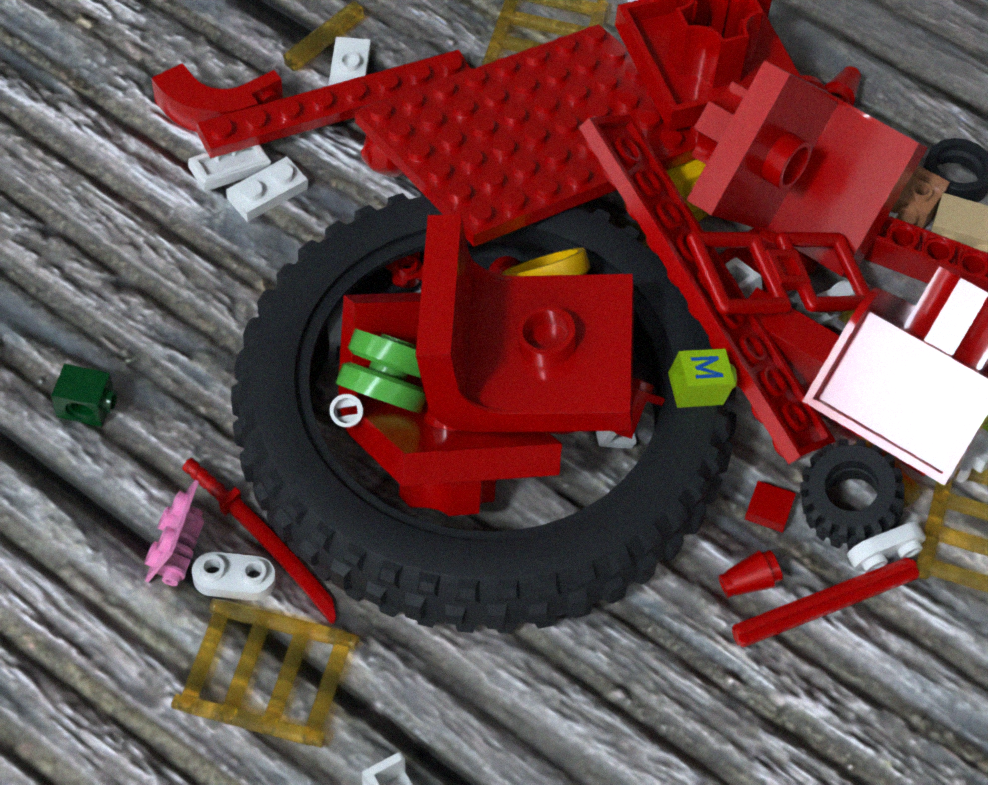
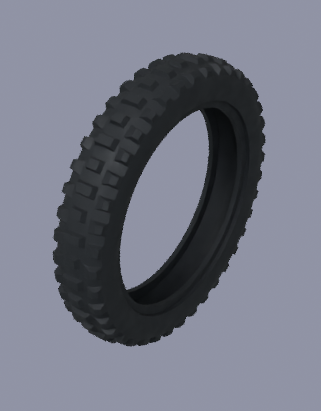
(441, 569)

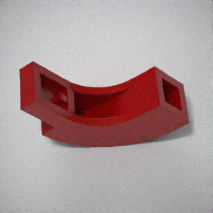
(190, 101)

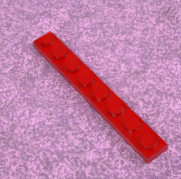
(322, 105)

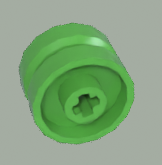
(387, 371)

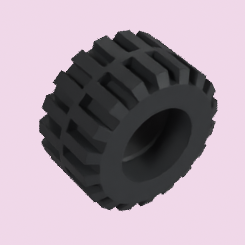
(844, 464)

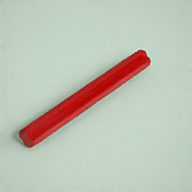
(825, 602)

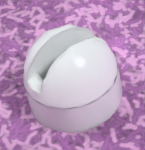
(346, 401)

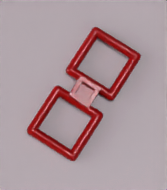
(779, 269)

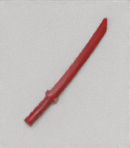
(231, 503)

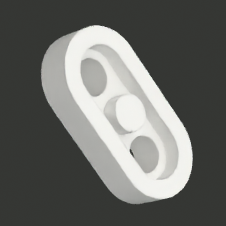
(877, 550)
(232, 577)

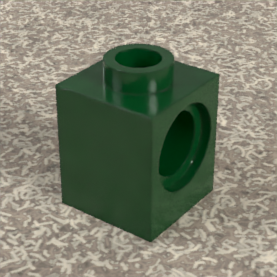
(84, 395)

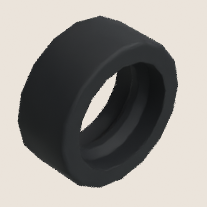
(964, 153)

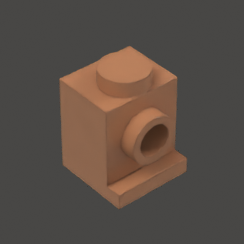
(920, 197)

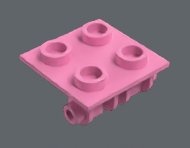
(180, 533)

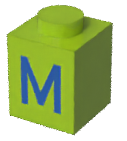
(702, 378)

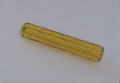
(323, 36)

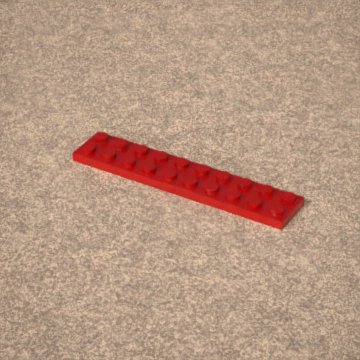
(667, 221)

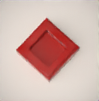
(770, 506)

